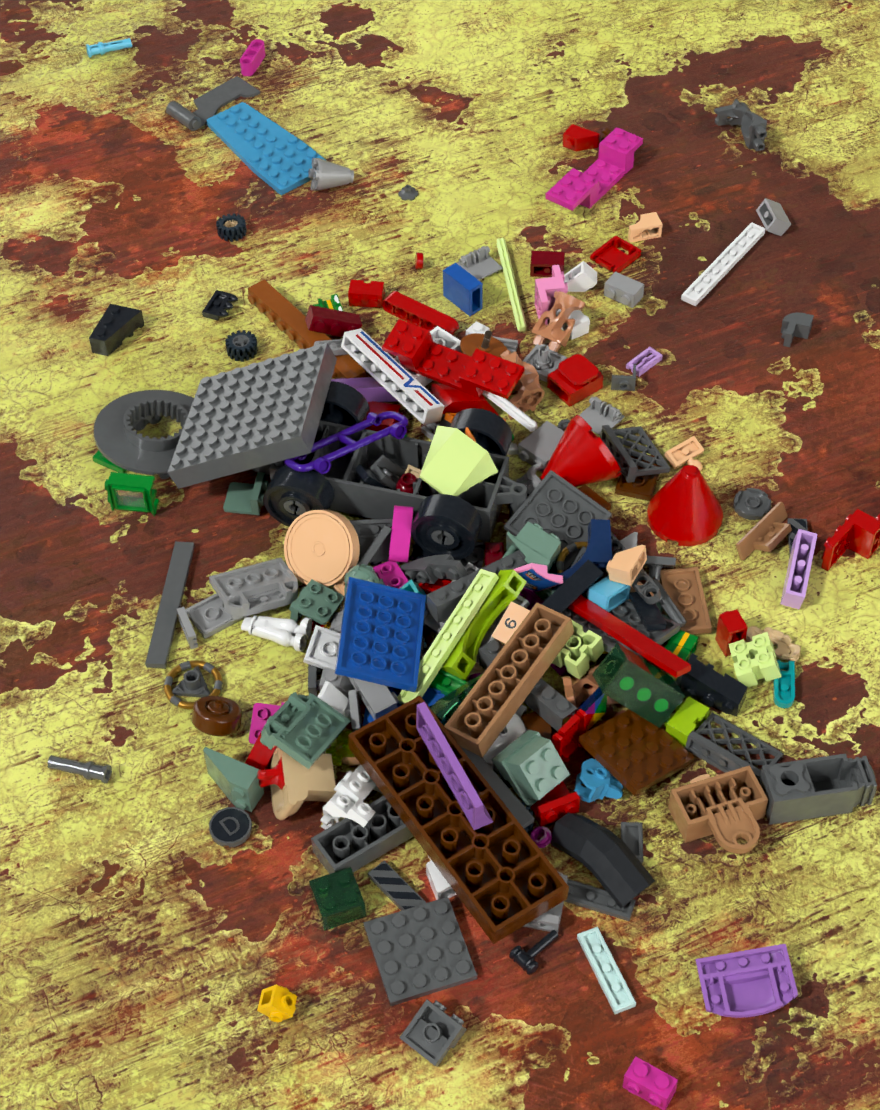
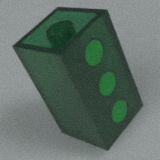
(638, 685)

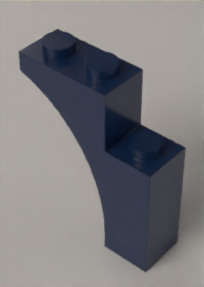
(598, 548)

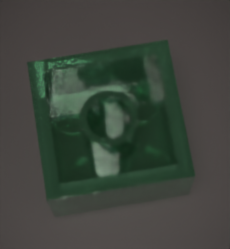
(337, 898)

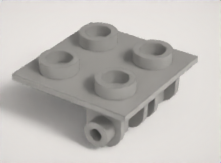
(479, 263)
(601, 414)

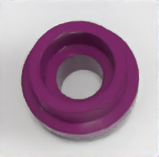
(539, 832)

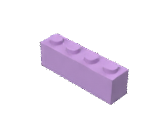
(798, 569)

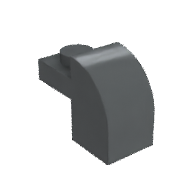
(796, 325)

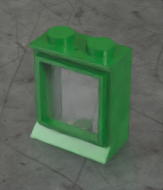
(132, 492)

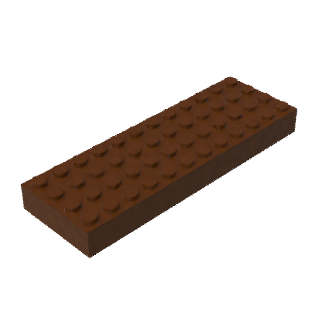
(492, 868)

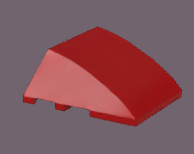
(457, 400)

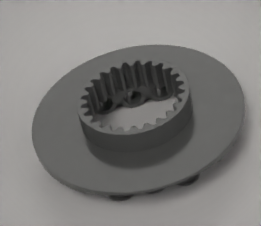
(127, 449)

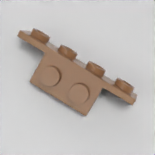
(765, 533)

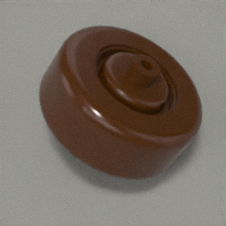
(216, 716)

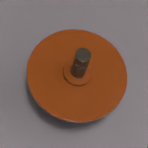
(482, 342)

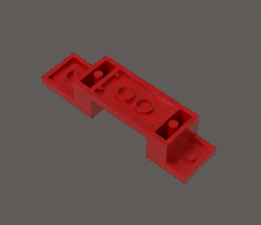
(450, 367)
(858, 534)

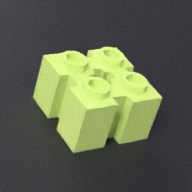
(579, 651)
(755, 660)

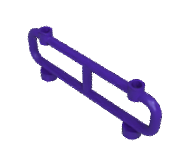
(323, 463)

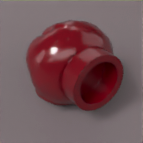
(405, 483)

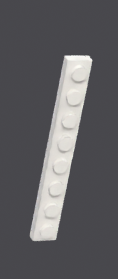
(723, 264)

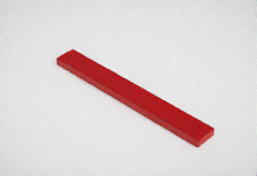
(630, 637)

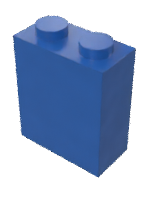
(462, 289)

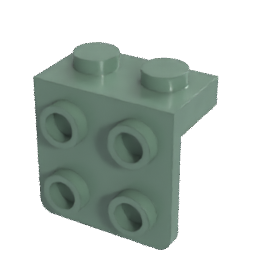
(246, 497)
(316, 603)

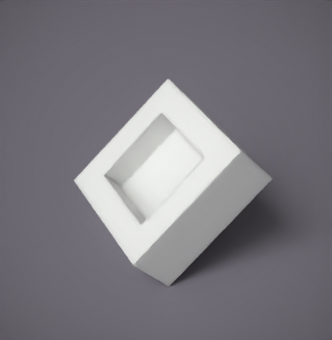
(477, 328)

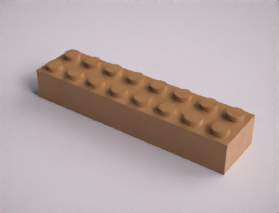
(509, 679)

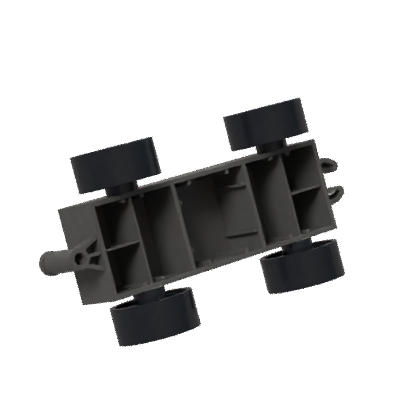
(439, 521)

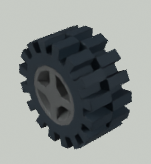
(241, 345)

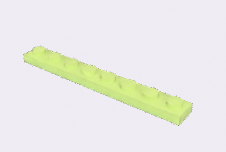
(451, 633)

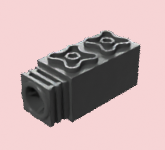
(816, 787)

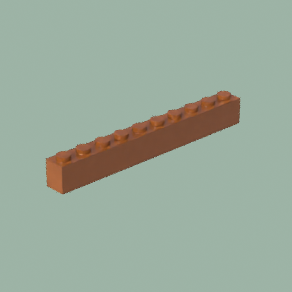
(293, 324)

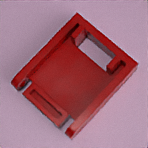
(613, 258)
(566, 739)

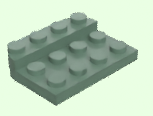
(303, 728)

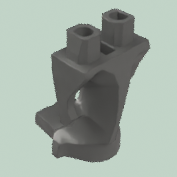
(752, 126)

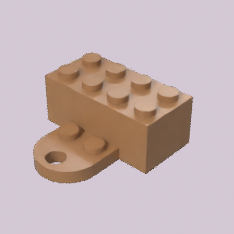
(722, 807)

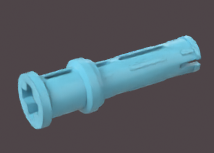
(101, 48)

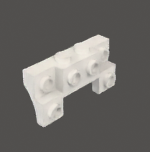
(350, 796)

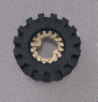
(231, 227)

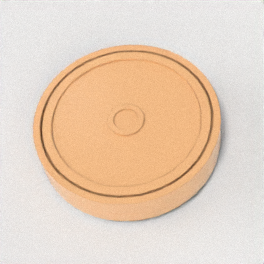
(321, 547)

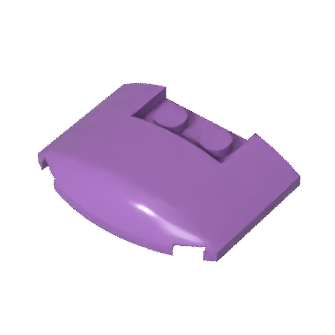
(747, 981)

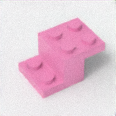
(545, 291)

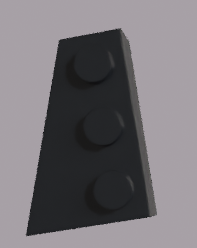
(114, 327)
(713, 688)

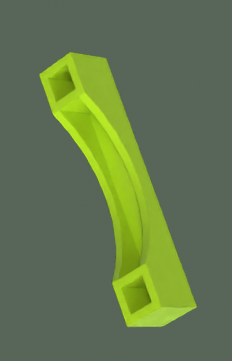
(465, 652)

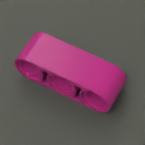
(252, 57)
(400, 534)

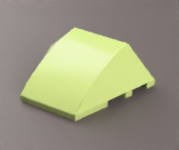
(455, 462)

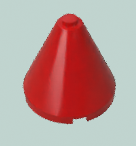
(582, 456)
(685, 509)

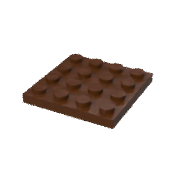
(635, 751)

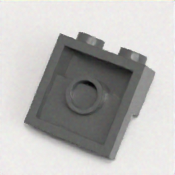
(433, 1032)

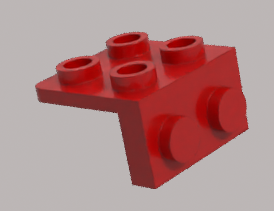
(555, 805)

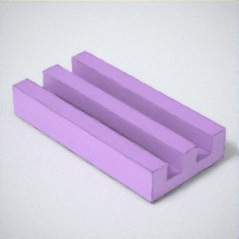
(647, 362)

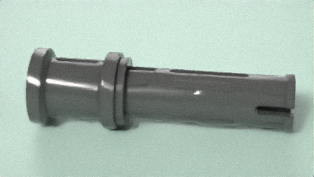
(88, 770)

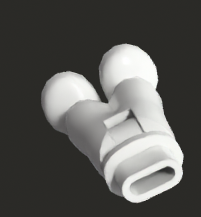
(279, 630)

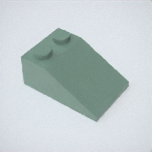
(235, 779)

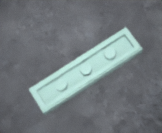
(606, 970)

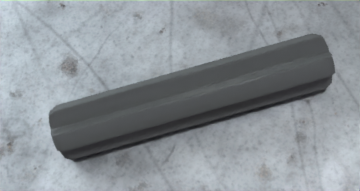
(669, 606)

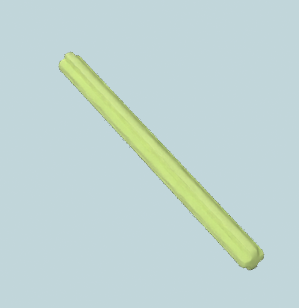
(511, 285)

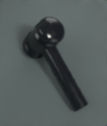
(526, 959)

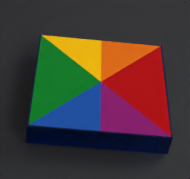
(594, 707)

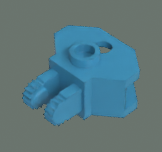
(597, 782)

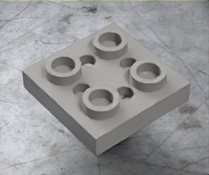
(544, 359)

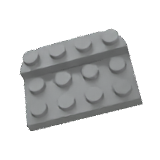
(256, 588)

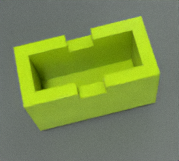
(686, 719)

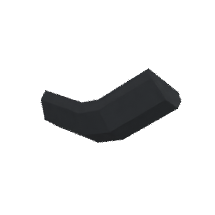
(603, 855)

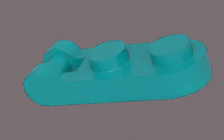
(785, 686)

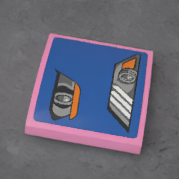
(537, 577)

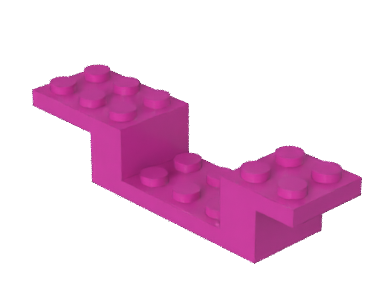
(613, 162)

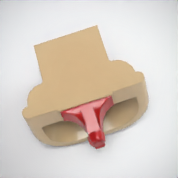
(294, 783)

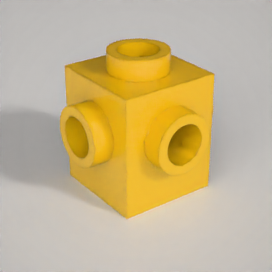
(277, 1003)

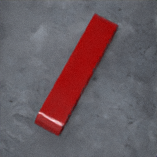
(418, 313)

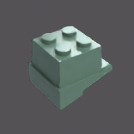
(535, 545)
(531, 766)

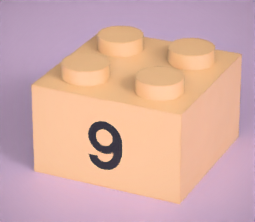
(509, 622)

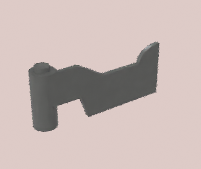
(210, 103)

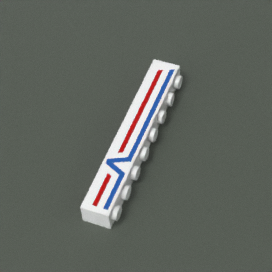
(392, 376)

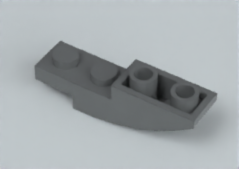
(433, 568)

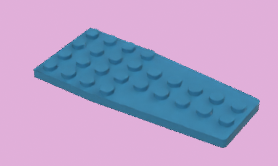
(264, 147)

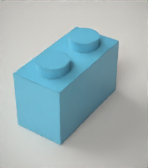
(608, 594)

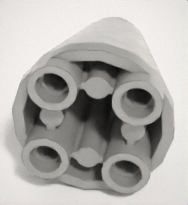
(328, 175)

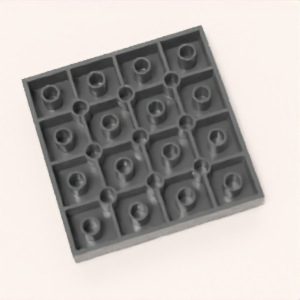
(253, 416)

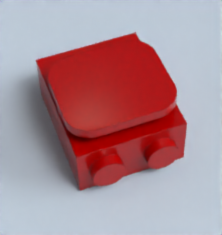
(575, 379)

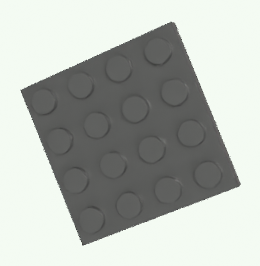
(559, 511)
(419, 951)

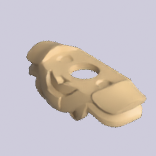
(785, 649)

